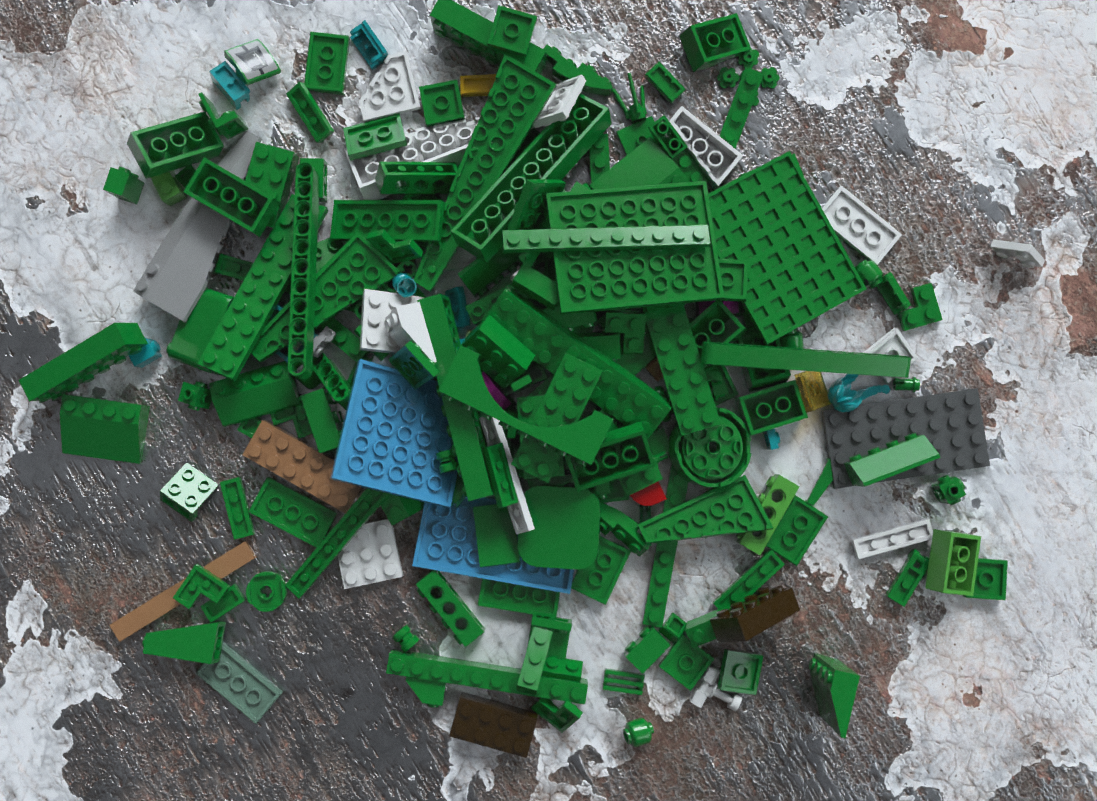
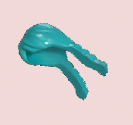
(845, 399)

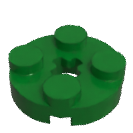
(257, 584)

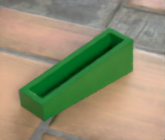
(822, 483)

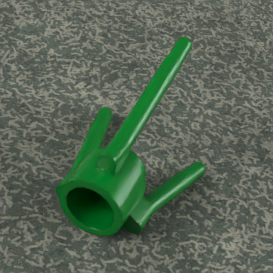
(637, 112)

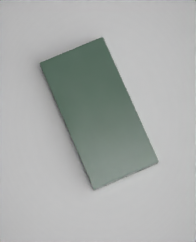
(240, 684)

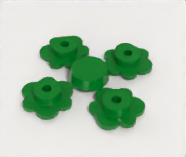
(748, 62)

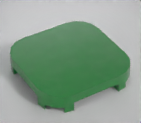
(564, 527)

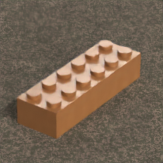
(300, 465)

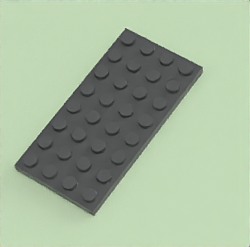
(947, 420)

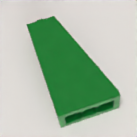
(190, 643)

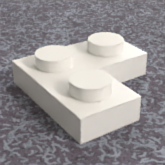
(1024, 252)

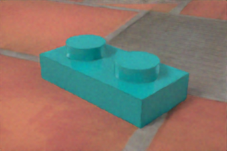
(458, 304)

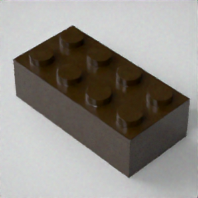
(754, 614)
(494, 724)

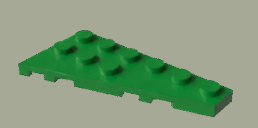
(715, 513)

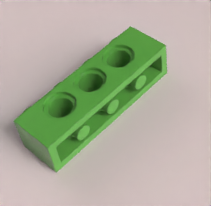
(777, 509)

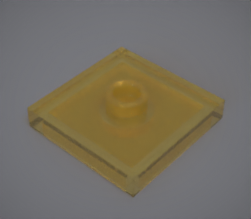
(812, 390)

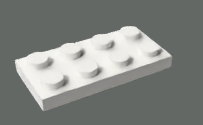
(860, 225)

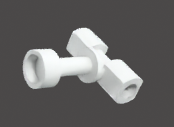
(709, 688)

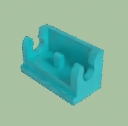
(368, 45)
(230, 84)

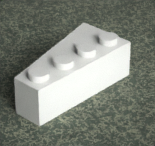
(706, 147)

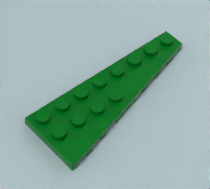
(337, 287)

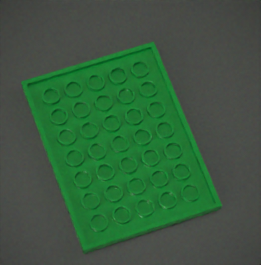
(636, 276)

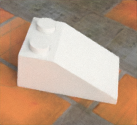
(408, 324)

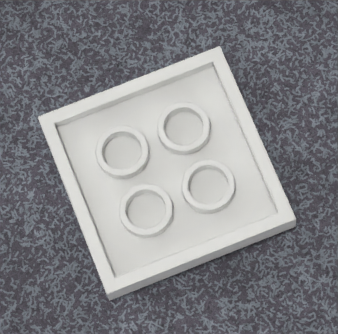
(375, 308)
(370, 556)

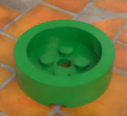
(707, 469)

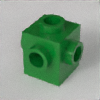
(195, 395)
(943, 487)

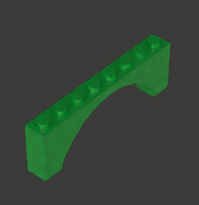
(467, 385)

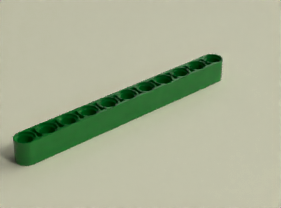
(308, 278)
(805, 359)

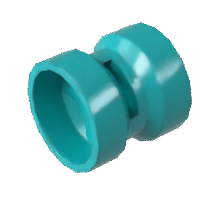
(408, 286)

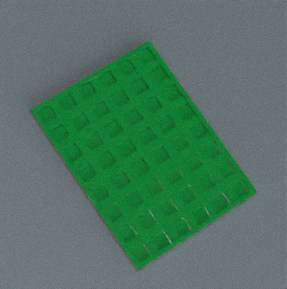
(791, 247)

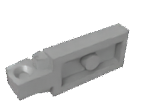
(325, 337)

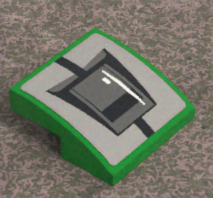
(252, 61)

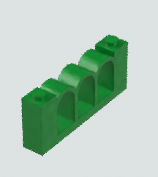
(533, 282)

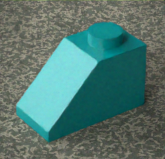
(148, 354)

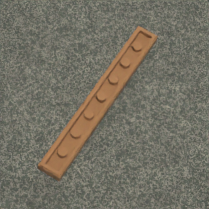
(164, 601)

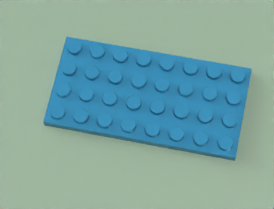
(450, 545)

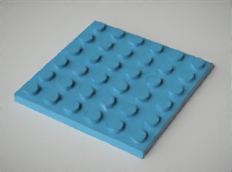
(394, 437)

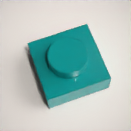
(771, 439)

